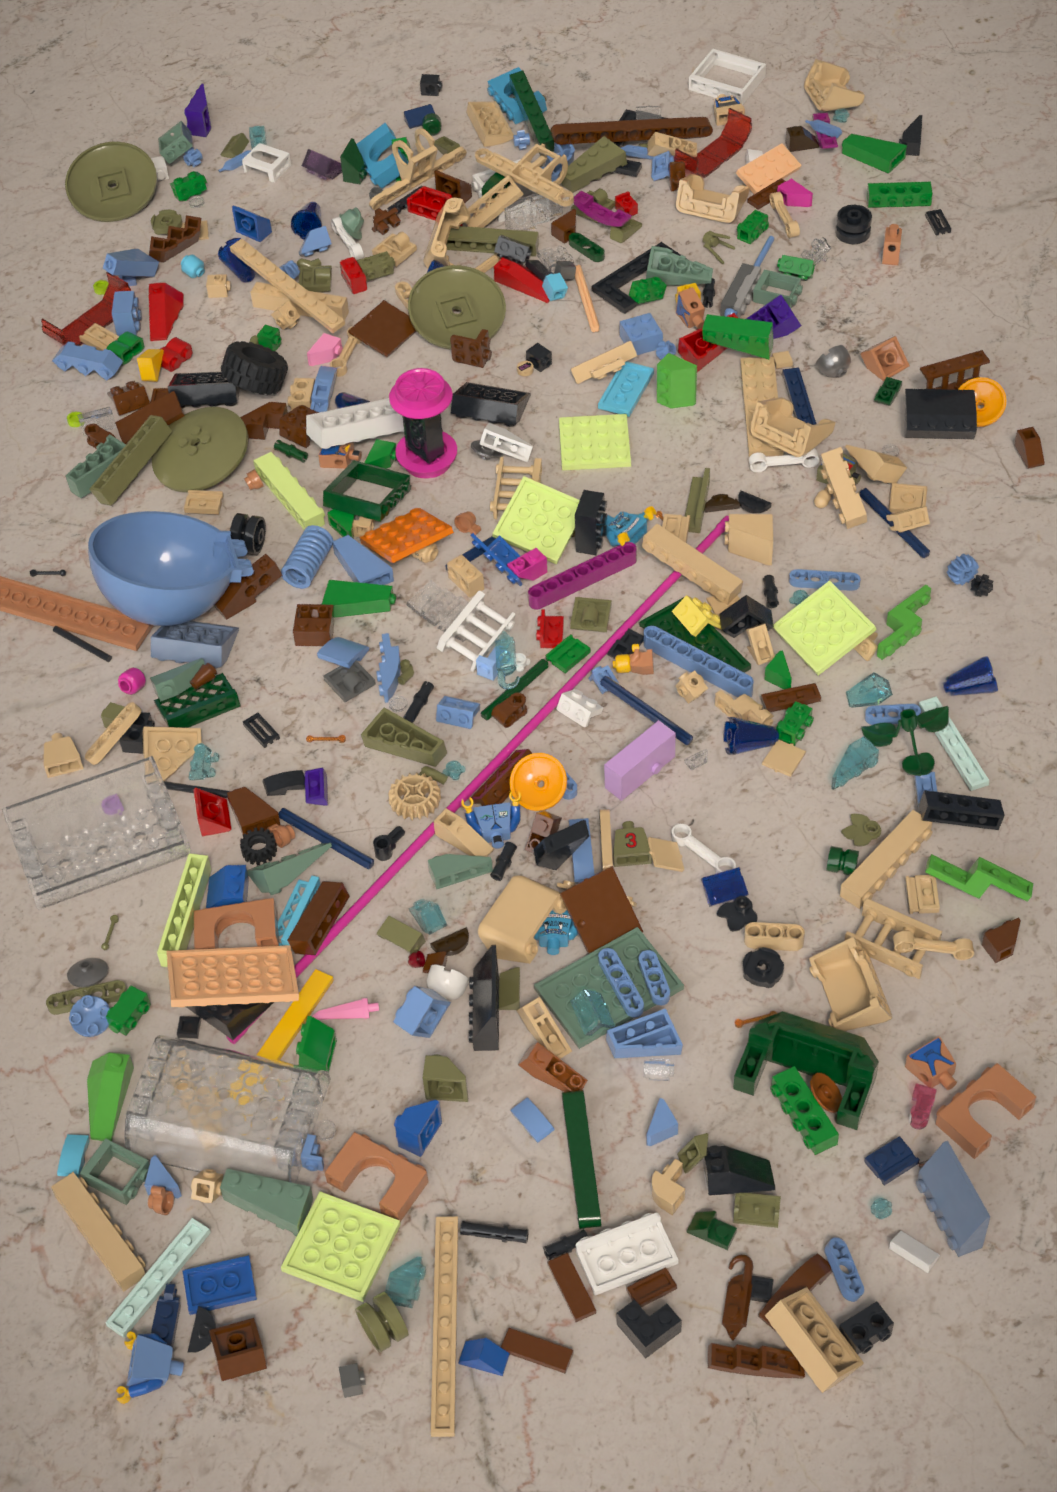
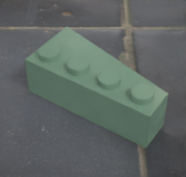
(86, 474)
(268, 1198)

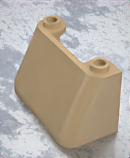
(827, 87)
(708, 204)
(450, 216)
(778, 427)
(518, 917)
(850, 986)

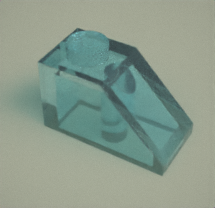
(257, 135)
(869, 691)

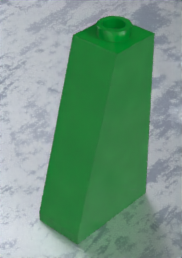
(874, 152)
(358, 598)

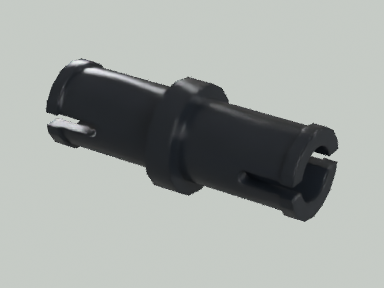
(709, 293)
(770, 591)
(503, 861)
(564, 1245)

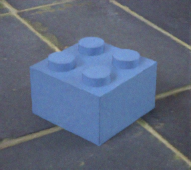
(126, 312)
(642, 332)
(421, 1012)

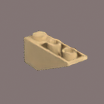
(662, 143)
(460, 834)

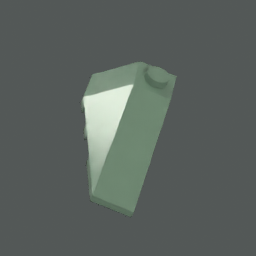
(676, 269)
(276, 875)

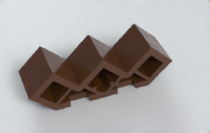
(177, 240)
(263, 418)

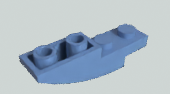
(323, 388)
(389, 668)

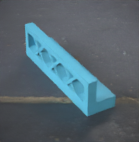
(303, 901)

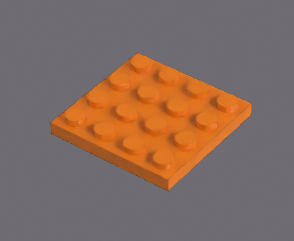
(406, 534)

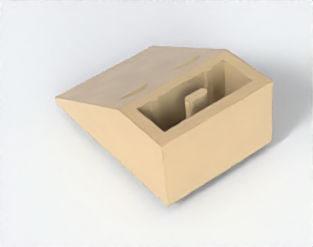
(878, 465)

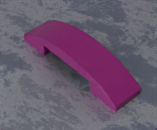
(824, 140)
(599, 213)

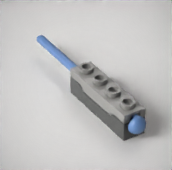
(742, 287)

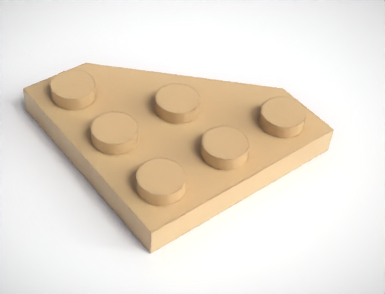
(170, 747)

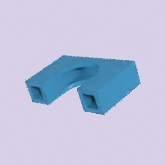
(500, 89)
(371, 148)

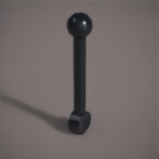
(33, 573)

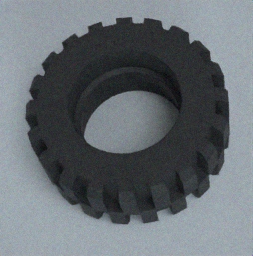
(254, 367)

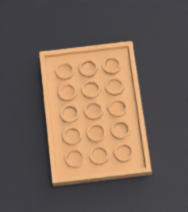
(231, 976)

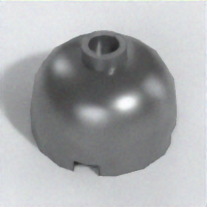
(835, 362)

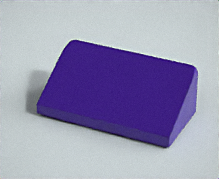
(316, 787)

